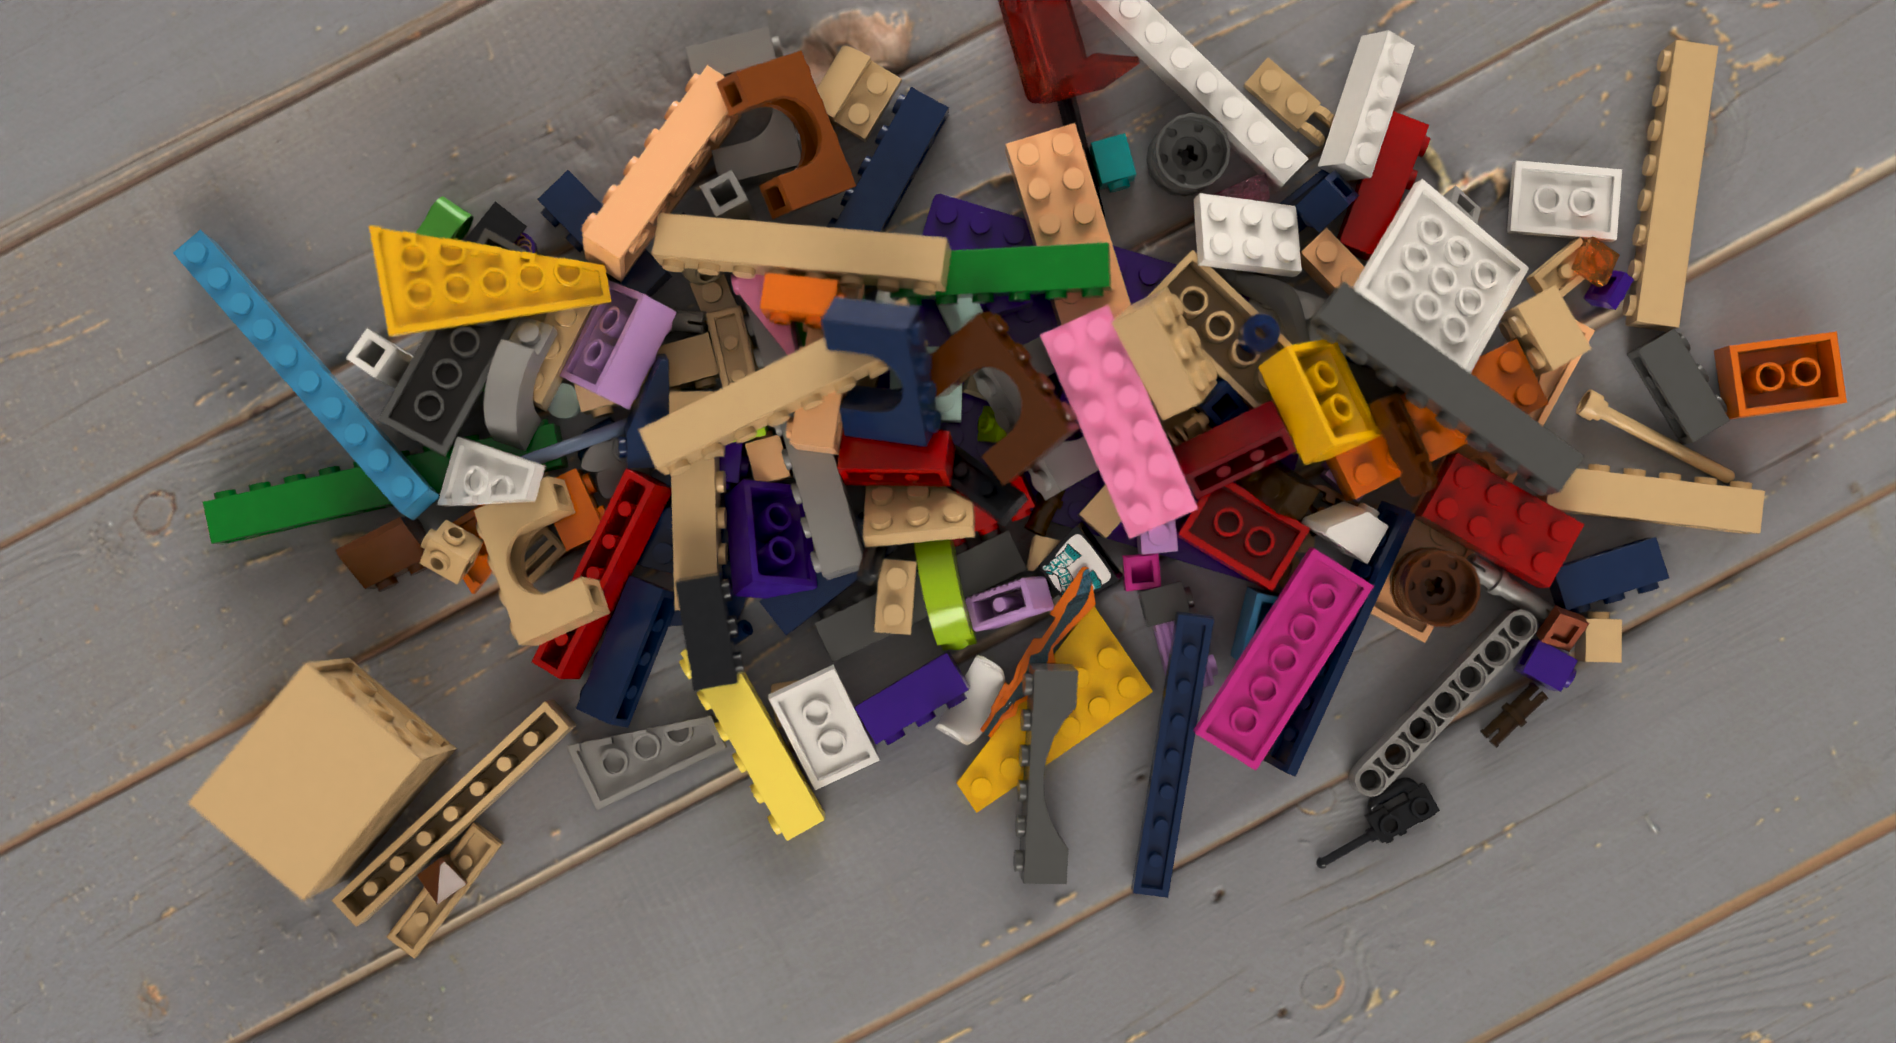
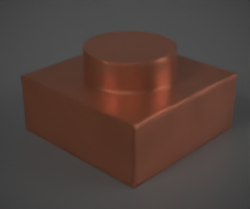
(1562, 628)

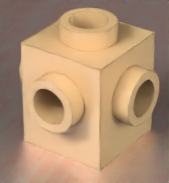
(450, 551)

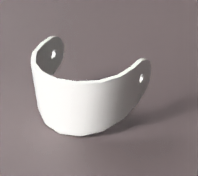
(967, 717)

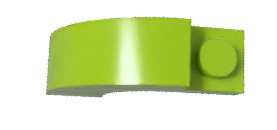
(944, 594)

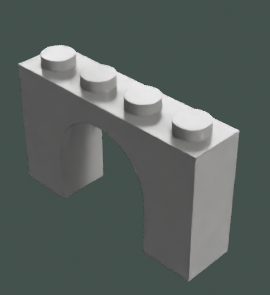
(777, 147)
(1064, 464)

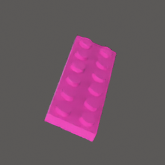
(1283, 658)

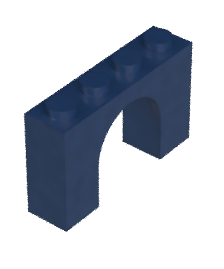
(898, 339)

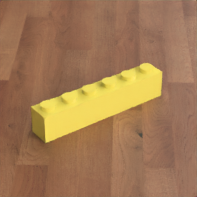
(762, 754)

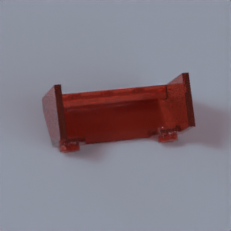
(1053, 54)

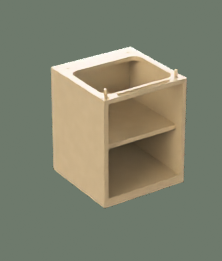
(322, 776)

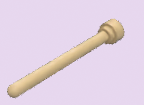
(1595, 407)

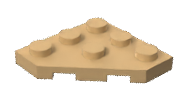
(915, 515)

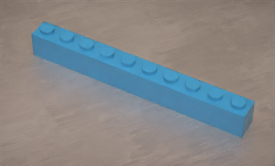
(307, 375)

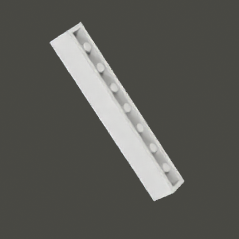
(1201, 87)

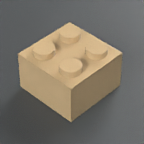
(1544, 331)

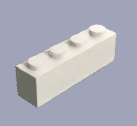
(1366, 105)

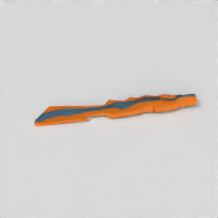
(1068, 611)

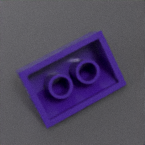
(767, 541)

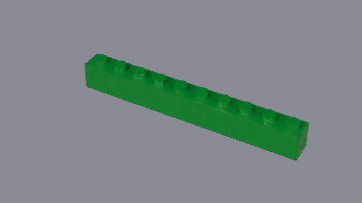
(335, 493)

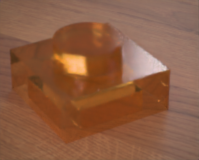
(1595, 261)

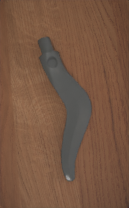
(1274, 294)

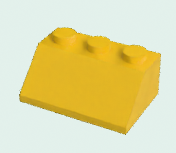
(1318, 400)

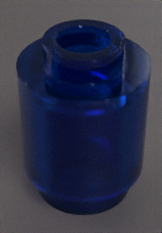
(1248, 338)

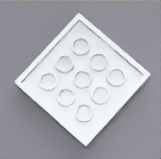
(1441, 275)

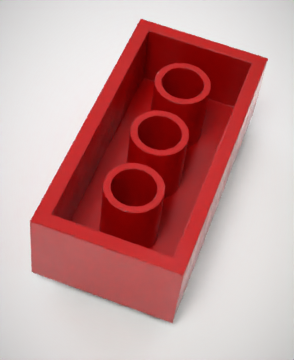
(1498, 521)

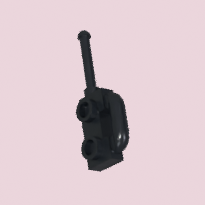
(1389, 823)

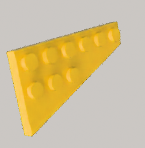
(459, 283)
(1105, 689)

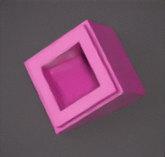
(1141, 571)

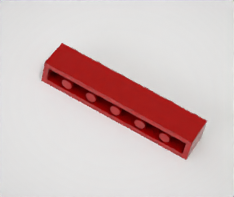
(610, 559)

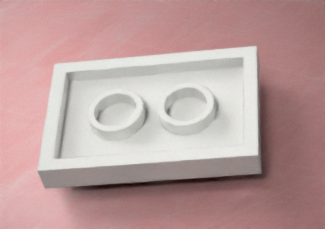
(1564, 201)
(1247, 235)
(823, 727)

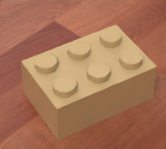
(1165, 353)

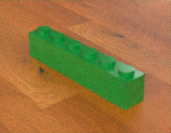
(1022, 273)

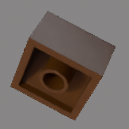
(385, 553)

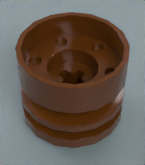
(1454, 582)

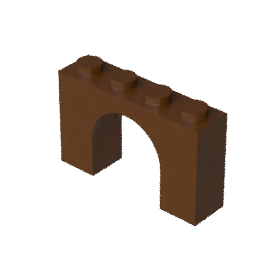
(1042, 419)

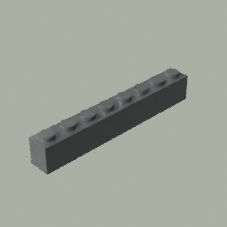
(1446, 390)

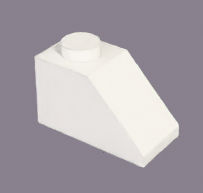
(1349, 529)

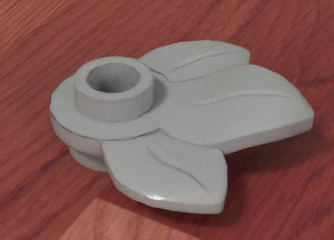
(609, 467)

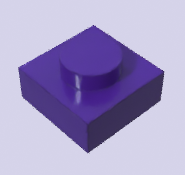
(1612, 294)

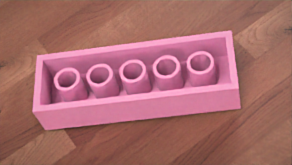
(1118, 422)

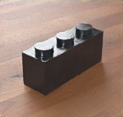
(709, 630)

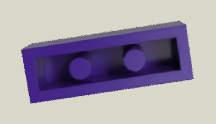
(913, 699)

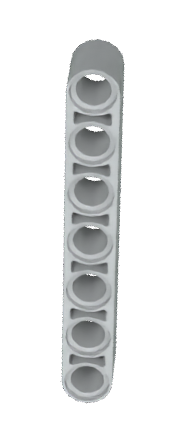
(1459, 698)

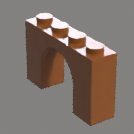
(789, 87)

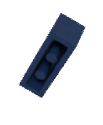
(1609, 575)

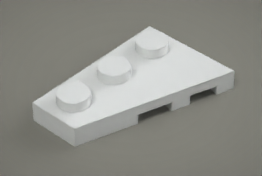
(488, 476)

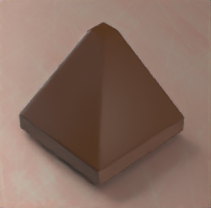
(442, 879)

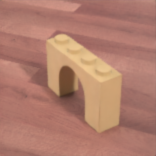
(506, 534)

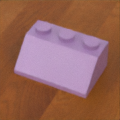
(619, 345)

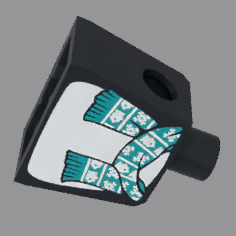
(1072, 554)

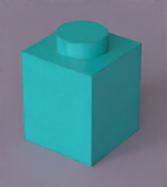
(1113, 163)

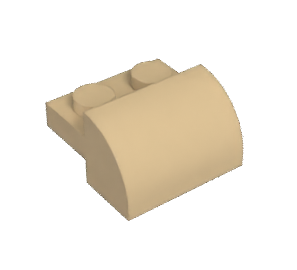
(856, 92)

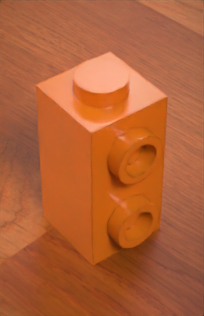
(798, 299)

